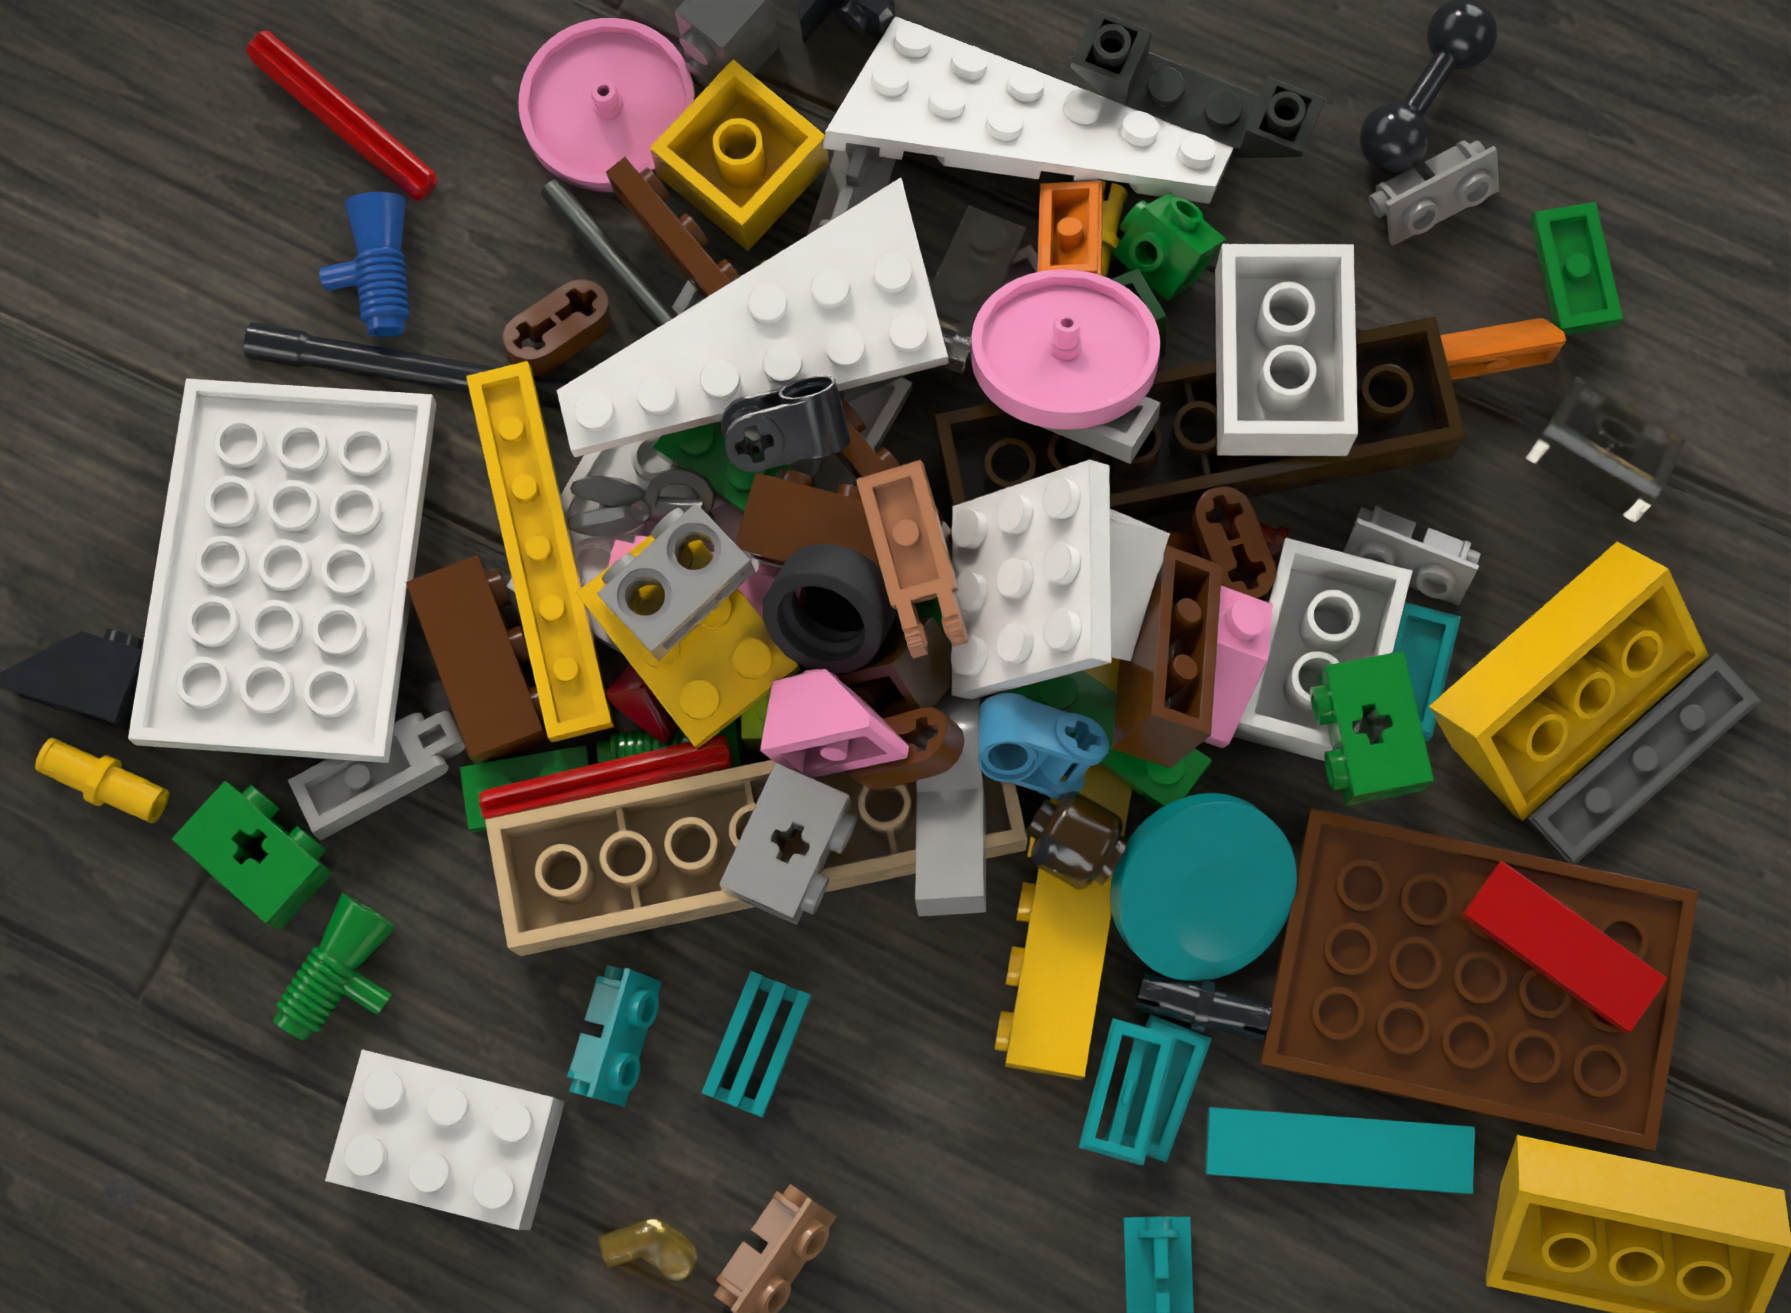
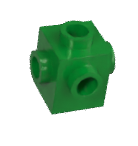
(1167, 244)

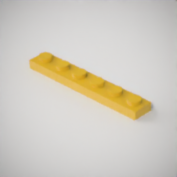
(539, 552)

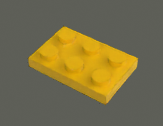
(714, 669)

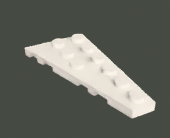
(1008, 119)
(832, 305)

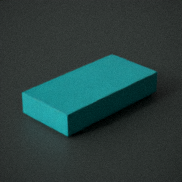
(1428, 644)
(1180, 1081)

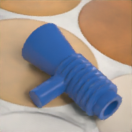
(379, 266)

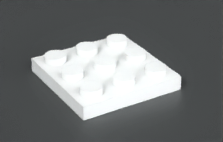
(1033, 581)

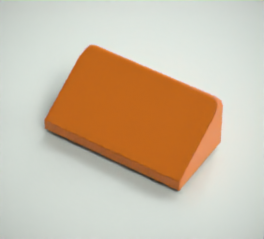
(1070, 226)
(1502, 347)

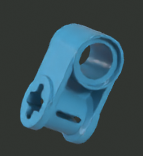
(1032, 744)

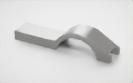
(953, 825)

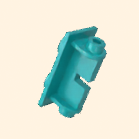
(626, 1008)
(1158, 1265)

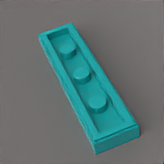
(1340, 1150)

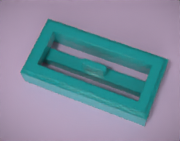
(777, 992)
(1113, 1147)

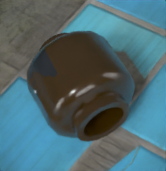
(1076, 840)

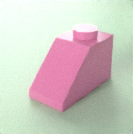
(1240, 659)
(825, 727)

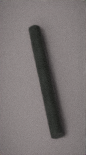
(608, 253)

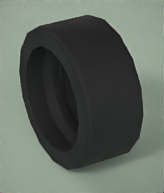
(808, 640)

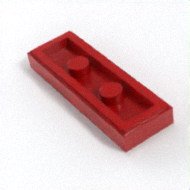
(1564, 947)

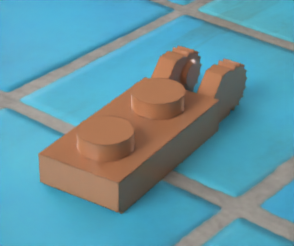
(911, 550)

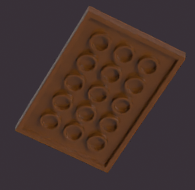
(1419, 1004)

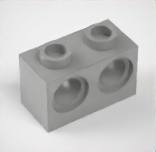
(688, 593)

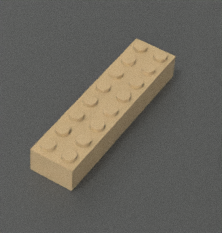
(663, 848)

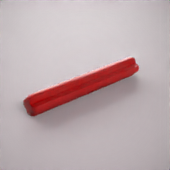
(342, 115)
(608, 777)

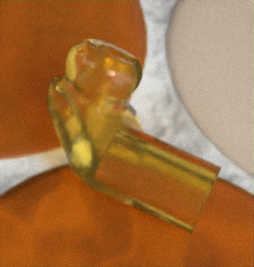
(654, 1242)

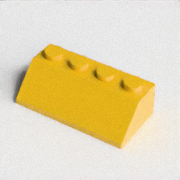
(1571, 678)
(1634, 1234)

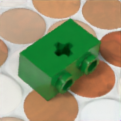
(1383, 694)
(220, 842)

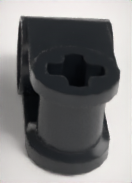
(792, 424)

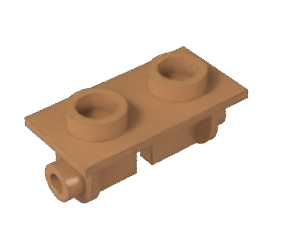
(795, 1234)

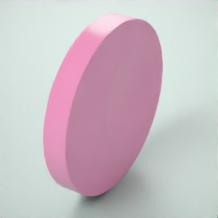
(601, 97)
(1065, 349)

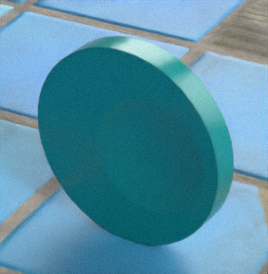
(1203, 887)

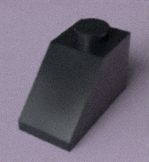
(82, 677)

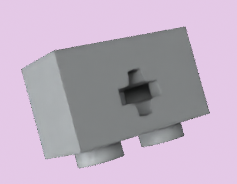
(757, 867)

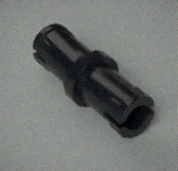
(1203, 1006)

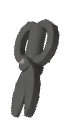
(633, 505)

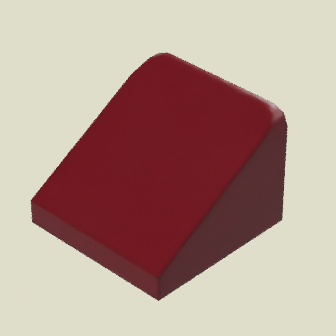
(639, 703)

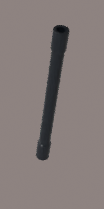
(301, 349)

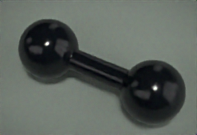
(1397, 133)

